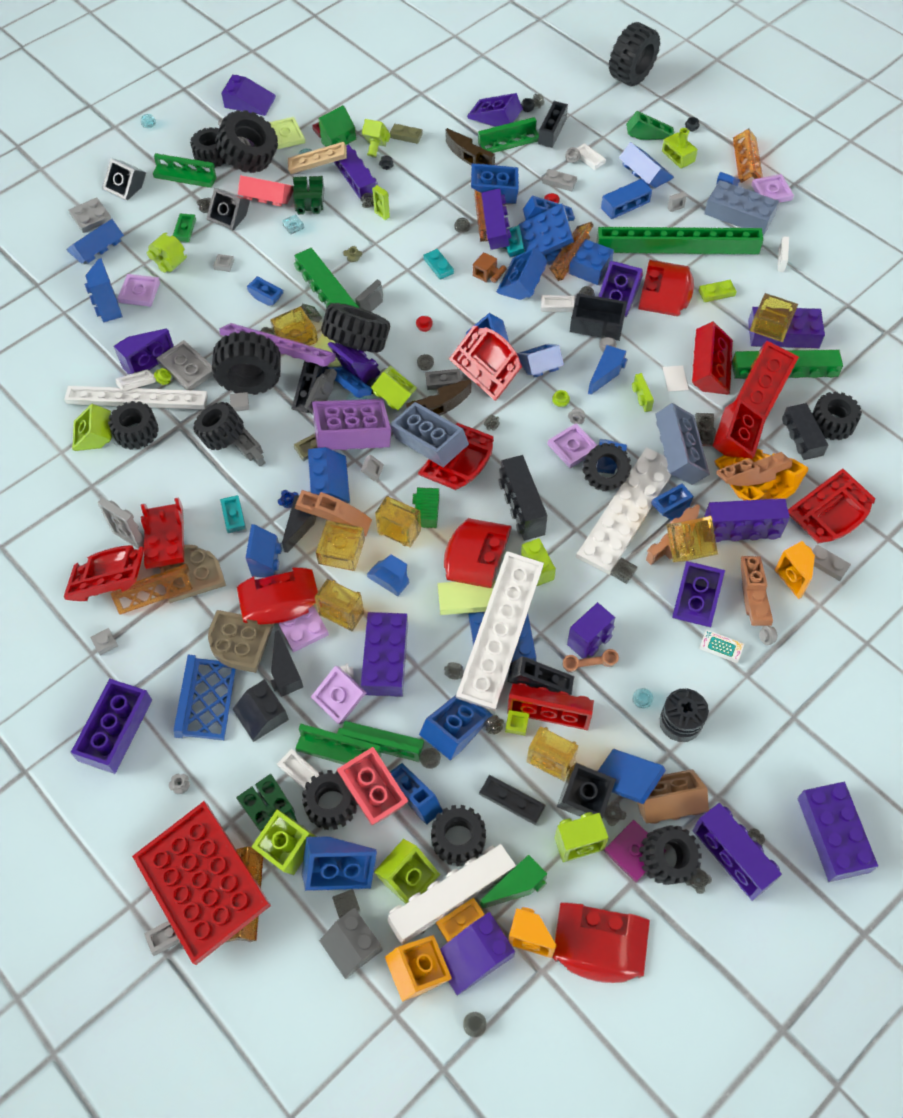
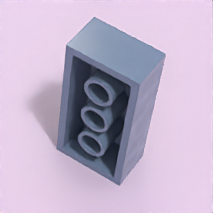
(741, 206)
(429, 434)
(681, 444)

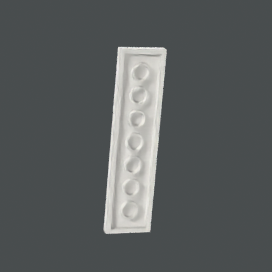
(625, 512)
(499, 631)

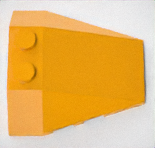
(782, 487)

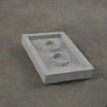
(186, 365)
(121, 522)

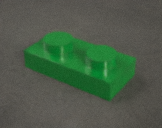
(184, 227)

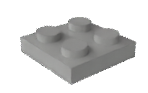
(90, 215)

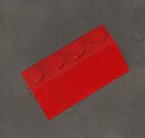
(712, 359)
(551, 706)

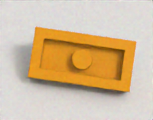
(459, 919)

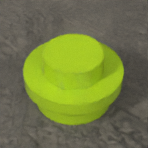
(162, 376)
(560, 398)

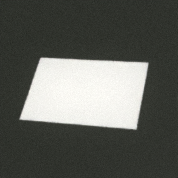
(675, 378)

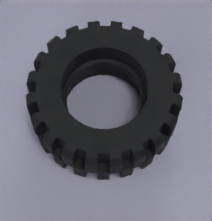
(634, 54)
(255, 129)
(355, 327)
(246, 363)

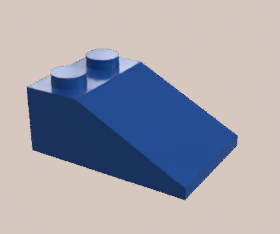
(493, 177)
(454, 726)
(337, 864)

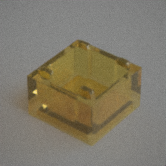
(773, 317)
(295, 326)
(398, 521)
(692, 539)
(340, 545)
(339, 604)
(552, 753)

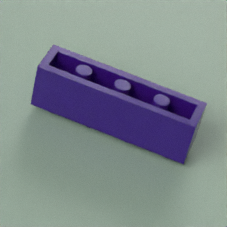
(356, 173)
(495, 219)

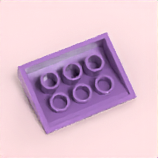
(351, 424)

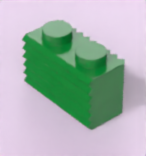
(428, 503)

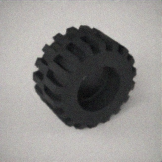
(204, 146)
(841, 406)
(131, 414)
(218, 426)
(613, 452)
(328, 817)
(458, 817)
(685, 850)

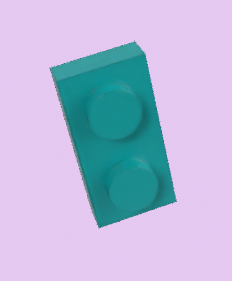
(516, 243)
(438, 264)
(233, 514)

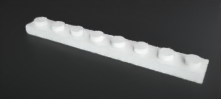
(152, 397)

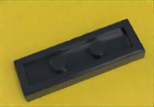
(512, 799)

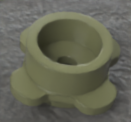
(352, 254)

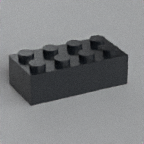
(522, 497)

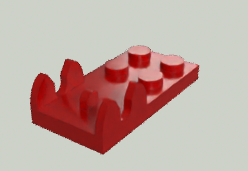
(767, 377)
(163, 534)

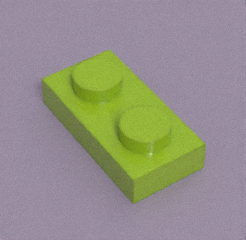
(381, 202)
(717, 291)
(644, 395)

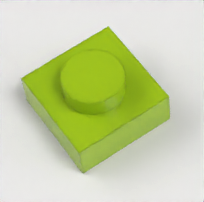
(517, 722)

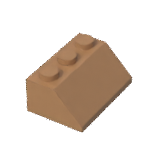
(675, 797)

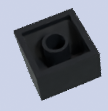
(123, 179)
(227, 208)
(260, 710)
(585, 791)

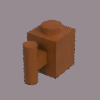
(486, 268)

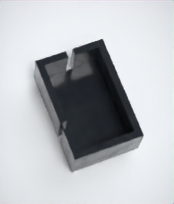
(598, 316)

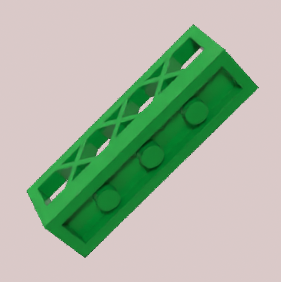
(507, 133)
(185, 173)
(389, 742)
(331, 745)

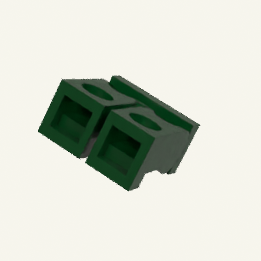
(310, 197)
(274, 798)

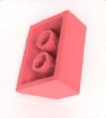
(265, 190)
(372, 786)

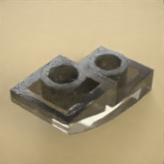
(706, 428)

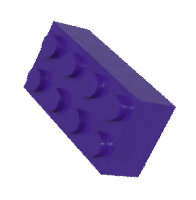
(804, 332)
(748, 519)
(384, 654)
(111, 726)
(837, 831)
(736, 851)

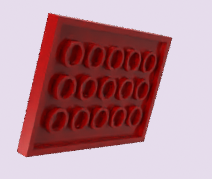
(200, 882)

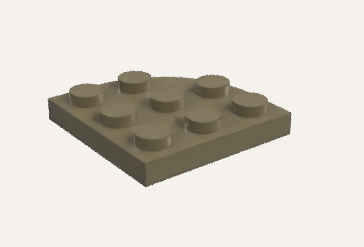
(204, 573)
(238, 643)

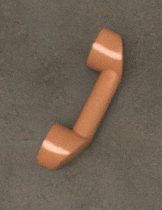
(608, 659)

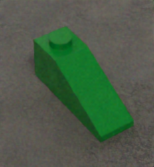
(648, 128)
(517, 883)

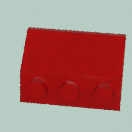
(739, 430)

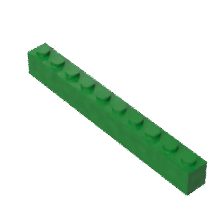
(681, 240)

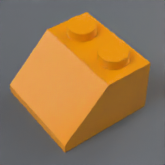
(796, 567)
(530, 933)
(417, 967)

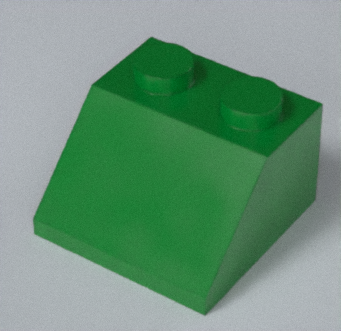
(337, 127)

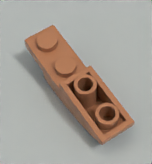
(753, 473)
(332, 509)
(663, 548)
(754, 591)

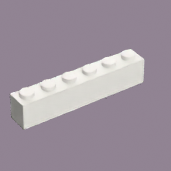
(450, 894)

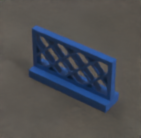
(187, 699)

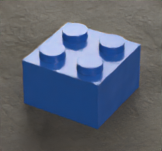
(591, 262)

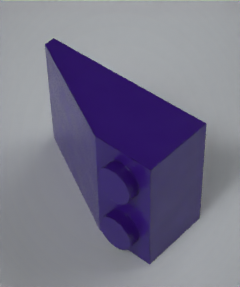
(245, 94)
(496, 110)
(621, 283)
(141, 350)
(355, 361)
(698, 594)
(476, 953)

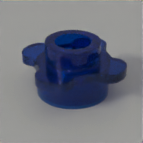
(283, 501)

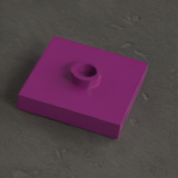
(625, 850)

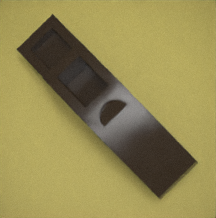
(465, 149)
(447, 397)

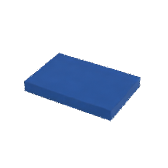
(633, 775)

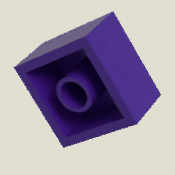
(591, 631)

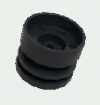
(681, 725)

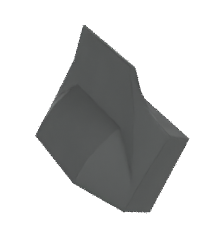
(370, 297)

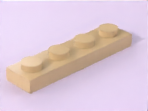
(317, 157)

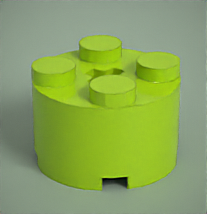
(166, 252)

